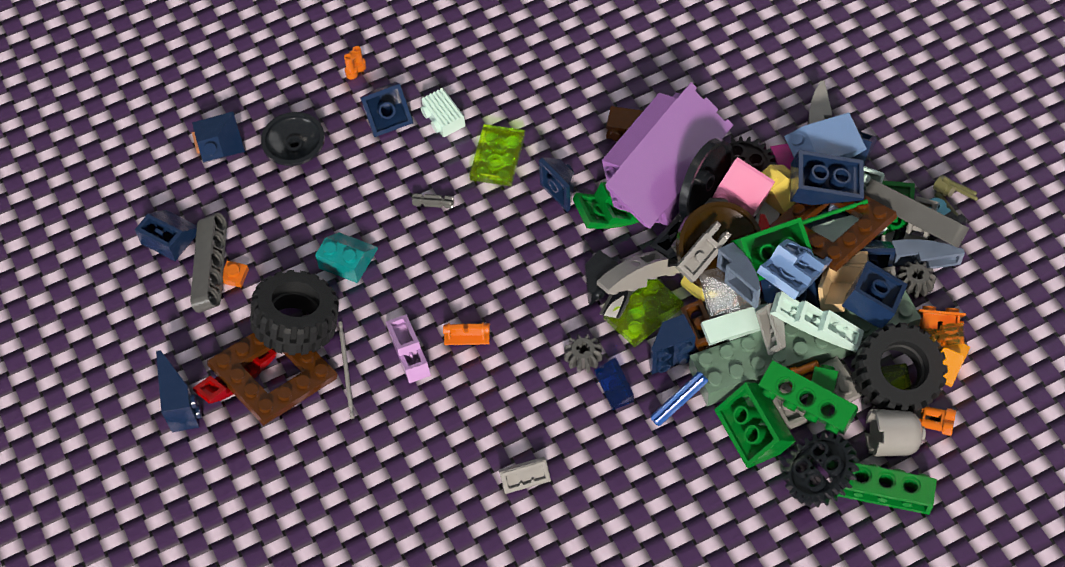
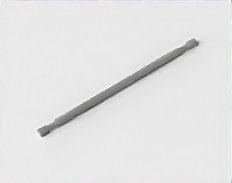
(346, 371)

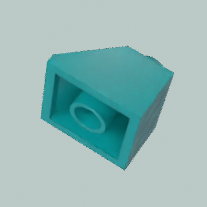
(345, 256)

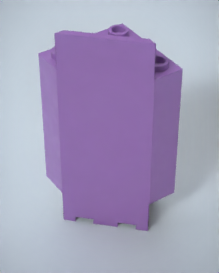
(656, 151)

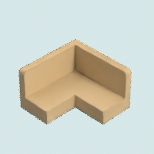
(835, 286)

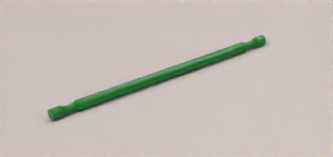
(834, 211)

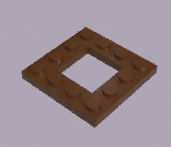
(872, 221)
(267, 406)

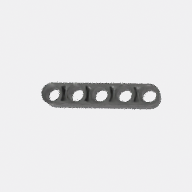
(918, 214)
(208, 262)

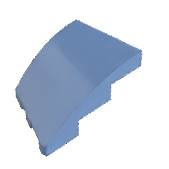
(793, 268)

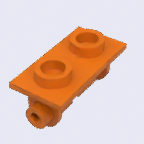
(931, 317)
(466, 334)

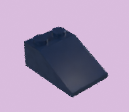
(826, 179)
(176, 400)

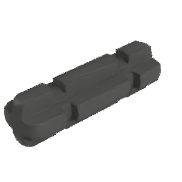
(432, 200)

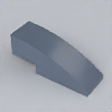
(932, 252)
(739, 273)

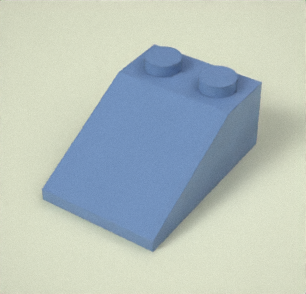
(830, 136)

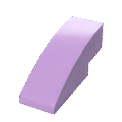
(408, 348)

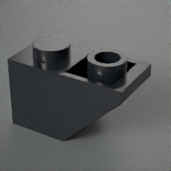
(594, 270)

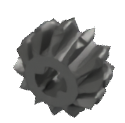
(918, 277)
(575, 351)

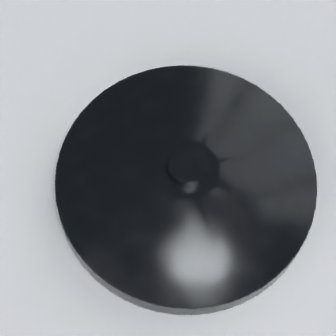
(705, 175)

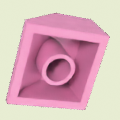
(744, 187)

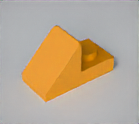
(955, 358)

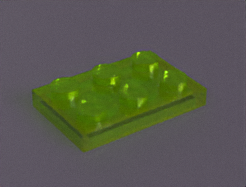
(497, 155)
(645, 312)

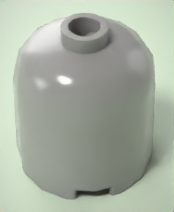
(893, 432)

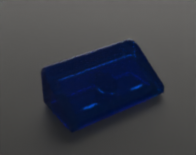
(614, 384)

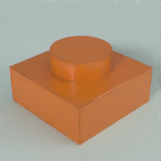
(234, 273)

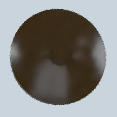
(730, 216)

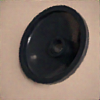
(290, 131)

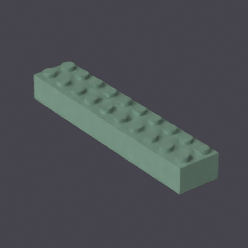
(747, 358)

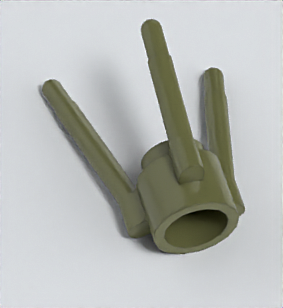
(946, 187)

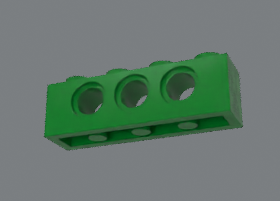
(778, 375)
(894, 496)

